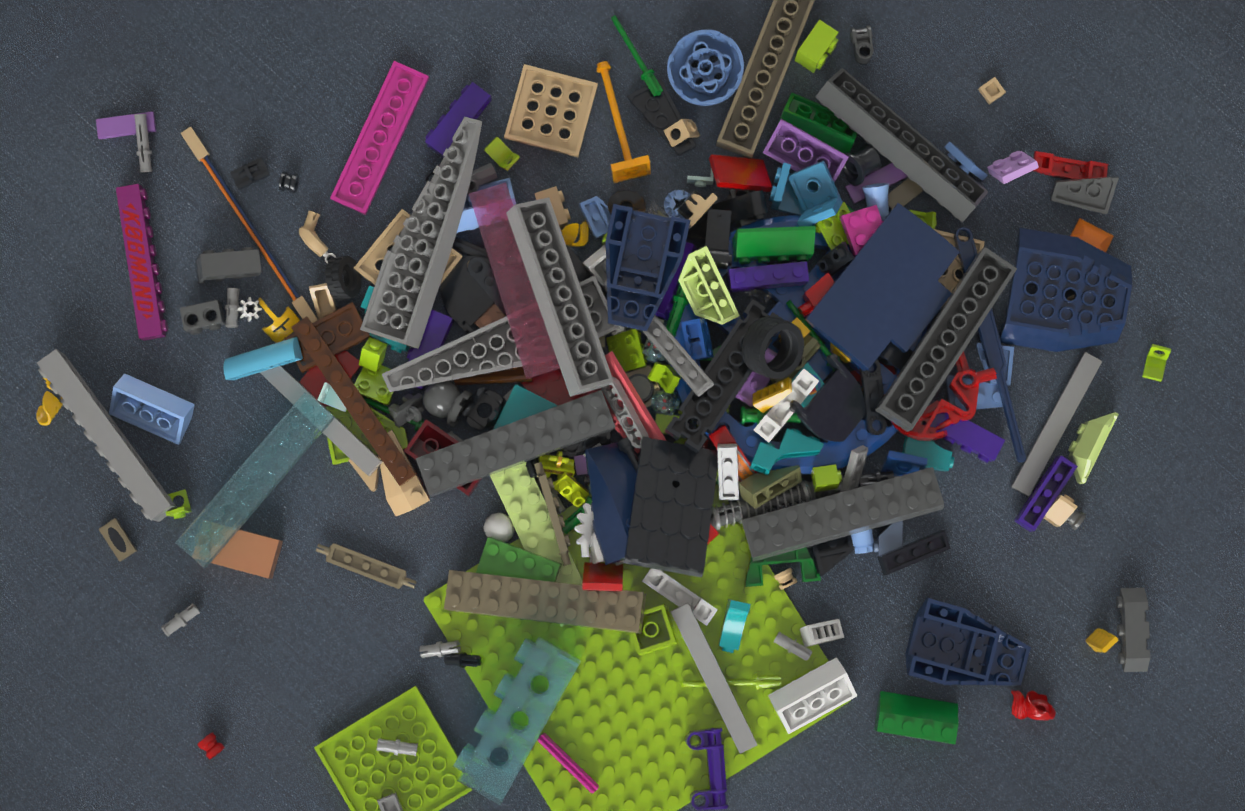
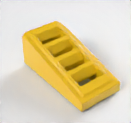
(772, 394)
(1101, 640)

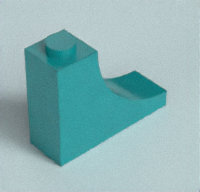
(522, 405)
(937, 457)
(733, 625)

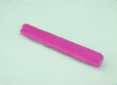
(568, 763)

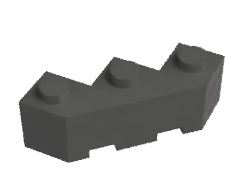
(1133, 630)

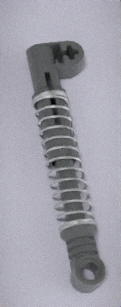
(742, 510)

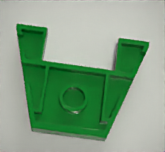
(808, 570)

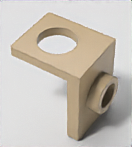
(687, 128)

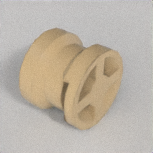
(785, 576)

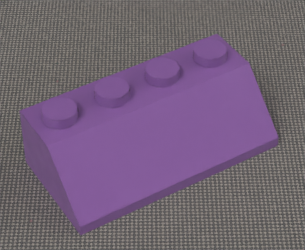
(802, 150)

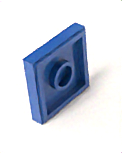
(903, 463)

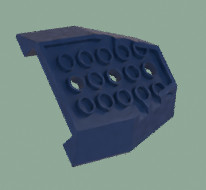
(1049, 319)

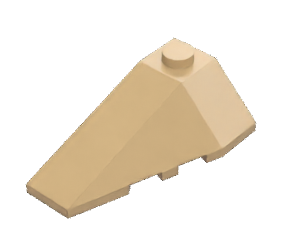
(404, 497)

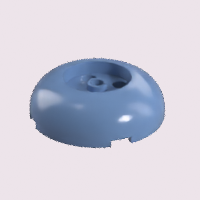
(700, 47)

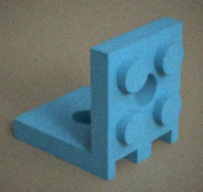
(783, 195)
(819, 203)

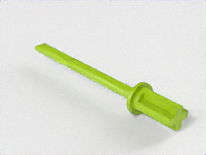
(760, 682)

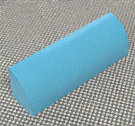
(262, 359)

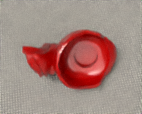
(1032, 706)

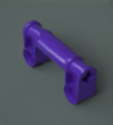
(716, 769)

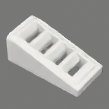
(810, 635)

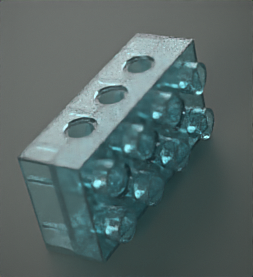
(498, 729)

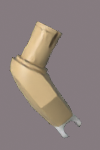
(310, 237)

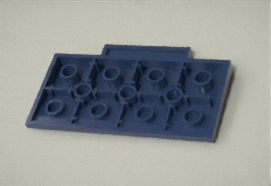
(886, 290)

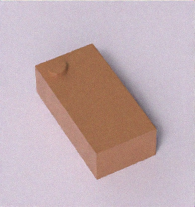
(250, 554)

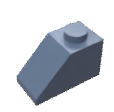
(889, 538)

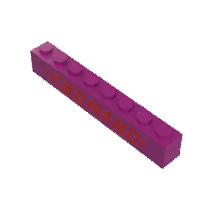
(141, 262)

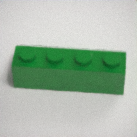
(818, 122)
(773, 244)
(917, 717)

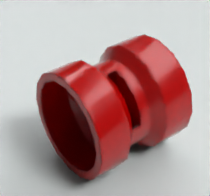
(211, 746)

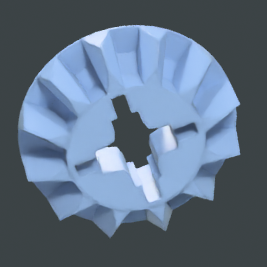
(669, 202)

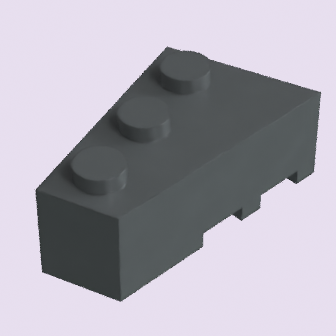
(228, 264)

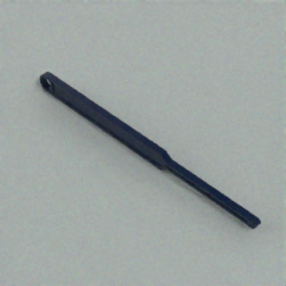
(992, 347)

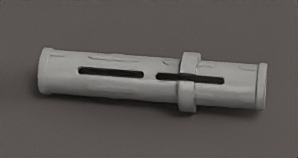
(143, 143)

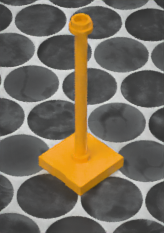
(630, 167)

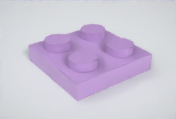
(1012, 167)

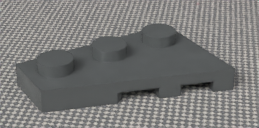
(1088, 193)

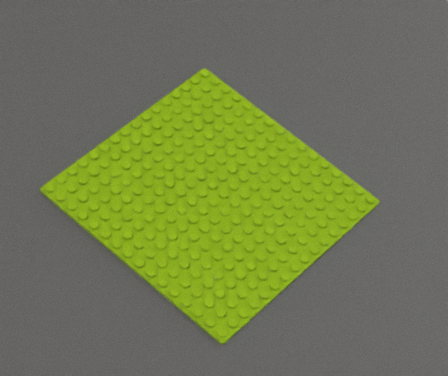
(628, 711)

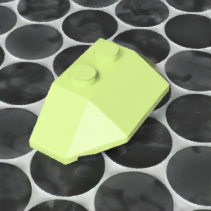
(706, 288)
(1089, 444)

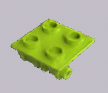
(832, 228)
(628, 349)
(373, 385)

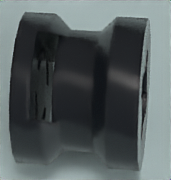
(288, 182)

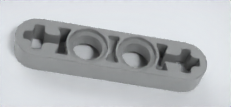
(623, 413)

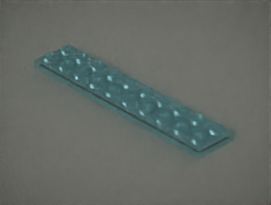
(255, 480)

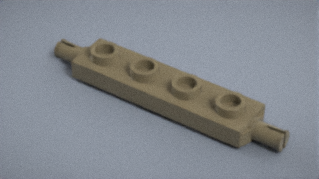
(552, 505)
(366, 566)

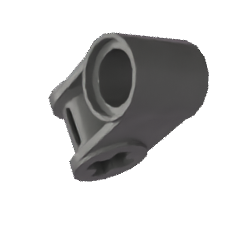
(862, 40)

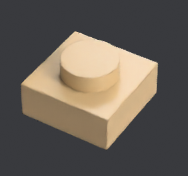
(992, 90)

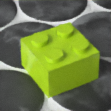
(816, 46)
(656, 631)

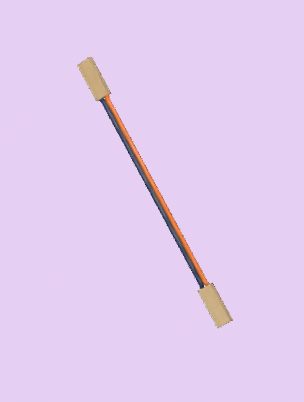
(201, 154)

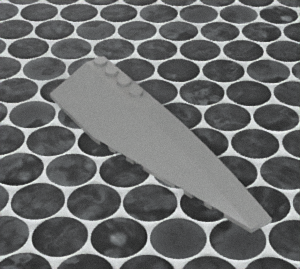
(421, 251)
(485, 349)

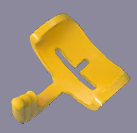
(571, 231)
(280, 334)
(50, 407)

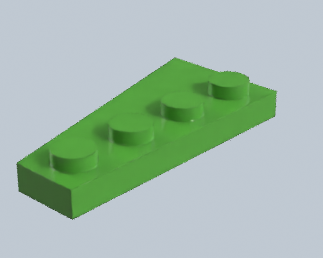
(511, 561)

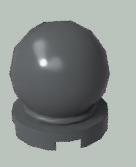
(445, 400)

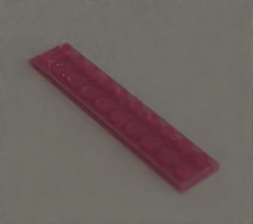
(513, 281)

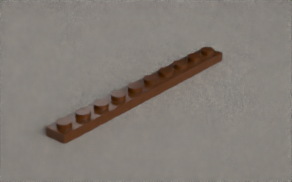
(353, 401)

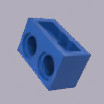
(697, 339)

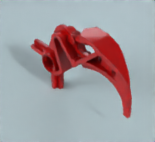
(965, 393)

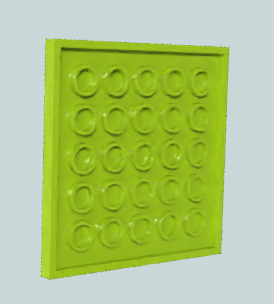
(367, 775)

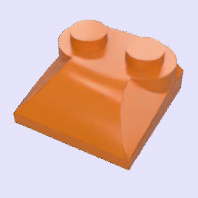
(1092, 235)

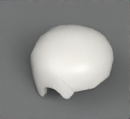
(499, 527)

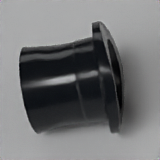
(860, 164)

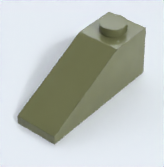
(762, 488)

